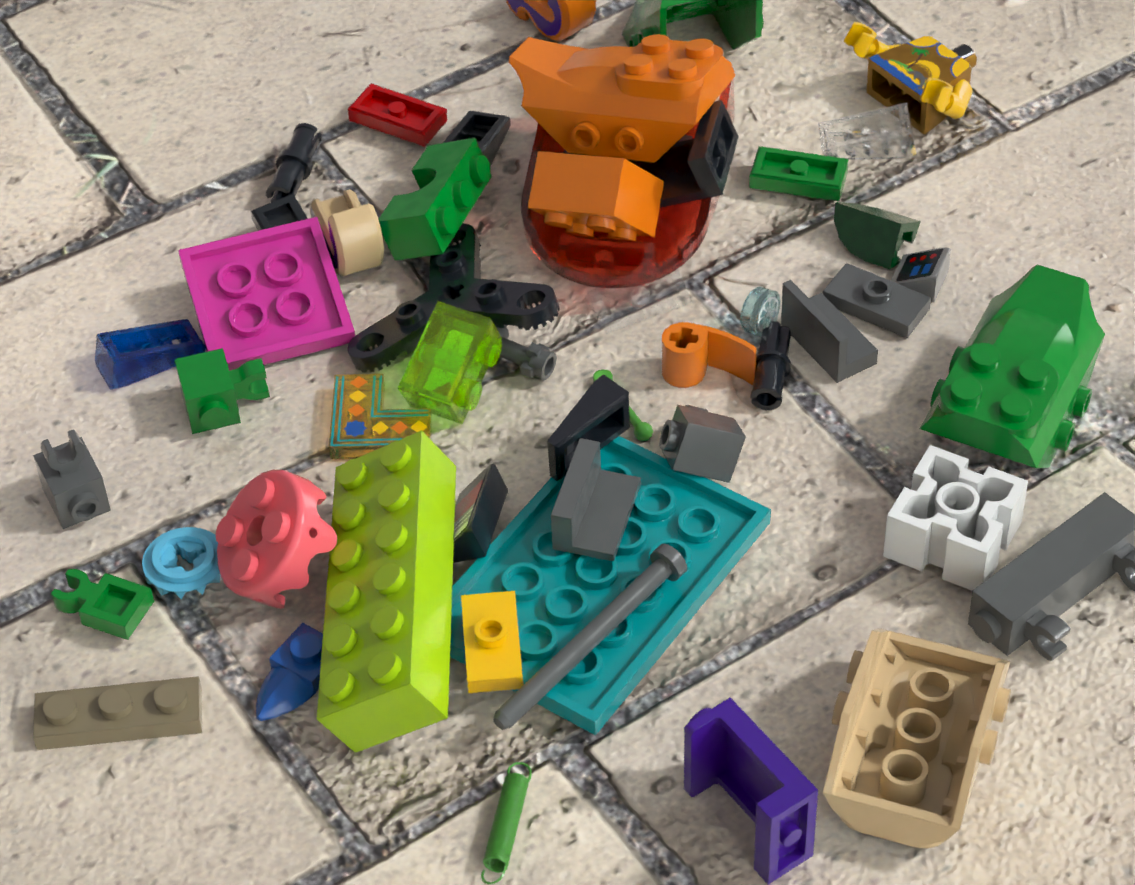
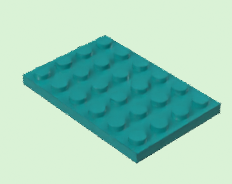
(566, 590)

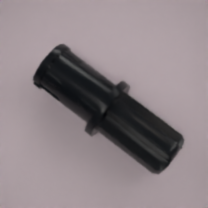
(771, 367)

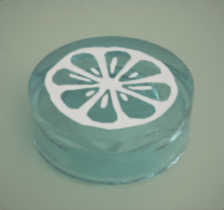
(759, 310)

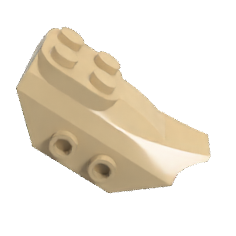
(913, 737)

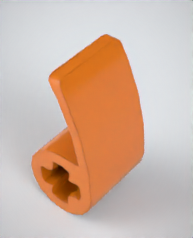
(694, 347)

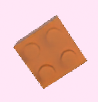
(595, 195)

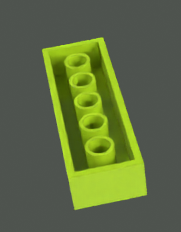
(389, 594)

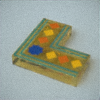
(361, 421)

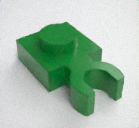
(109, 606)

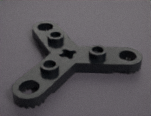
(456, 282)

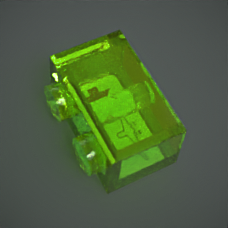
(451, 362)

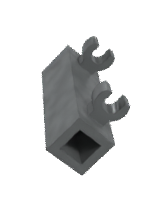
(1054, 575)

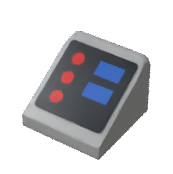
(924, 271)

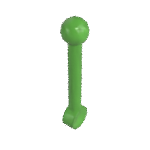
(642, 430)

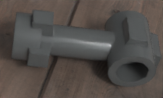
(535, 360)

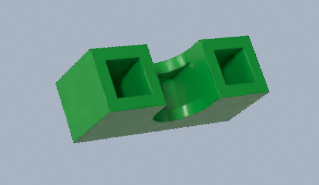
(449, 184)

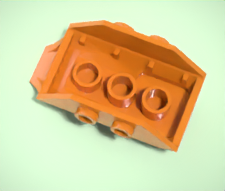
(620, 97)

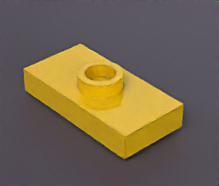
(491, 642)

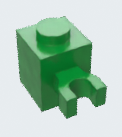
(213, 390)

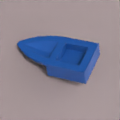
(292, 675)

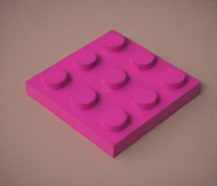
(267, 294)

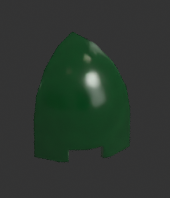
(873, 232)

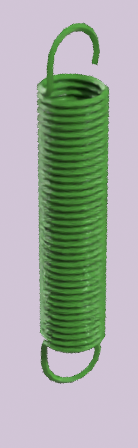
(506, 822)

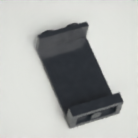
(699, 165)

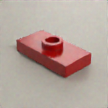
(397, 114)

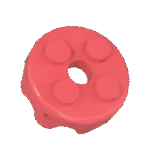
(272, 537)

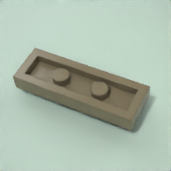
(117, 713)

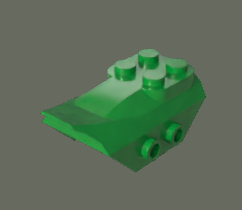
(738, 19)
(1022, 371)

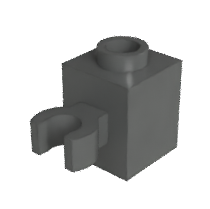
(702, 443)
(71, 481)

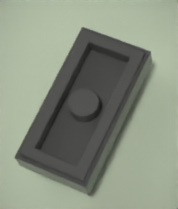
(877, 300)

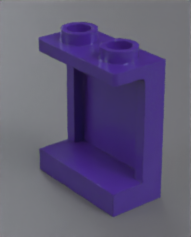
(733, 752)

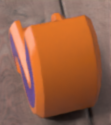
(555, 17)

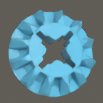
(192, 544)

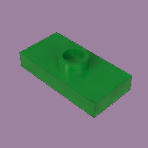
(798, 173)

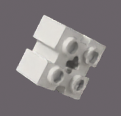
(954, 518)

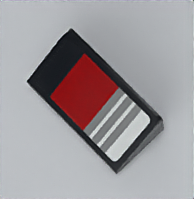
(478, 514)

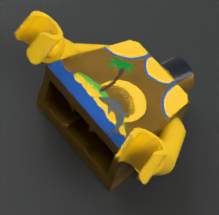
(916, 73)

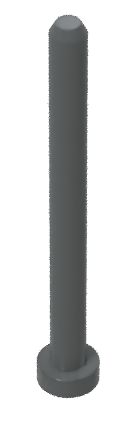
(666, 564)

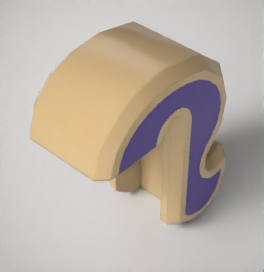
(349, 232)

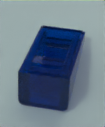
(134, 352)

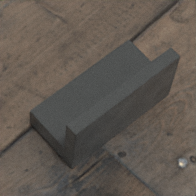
(826, 333)
(592, 506)

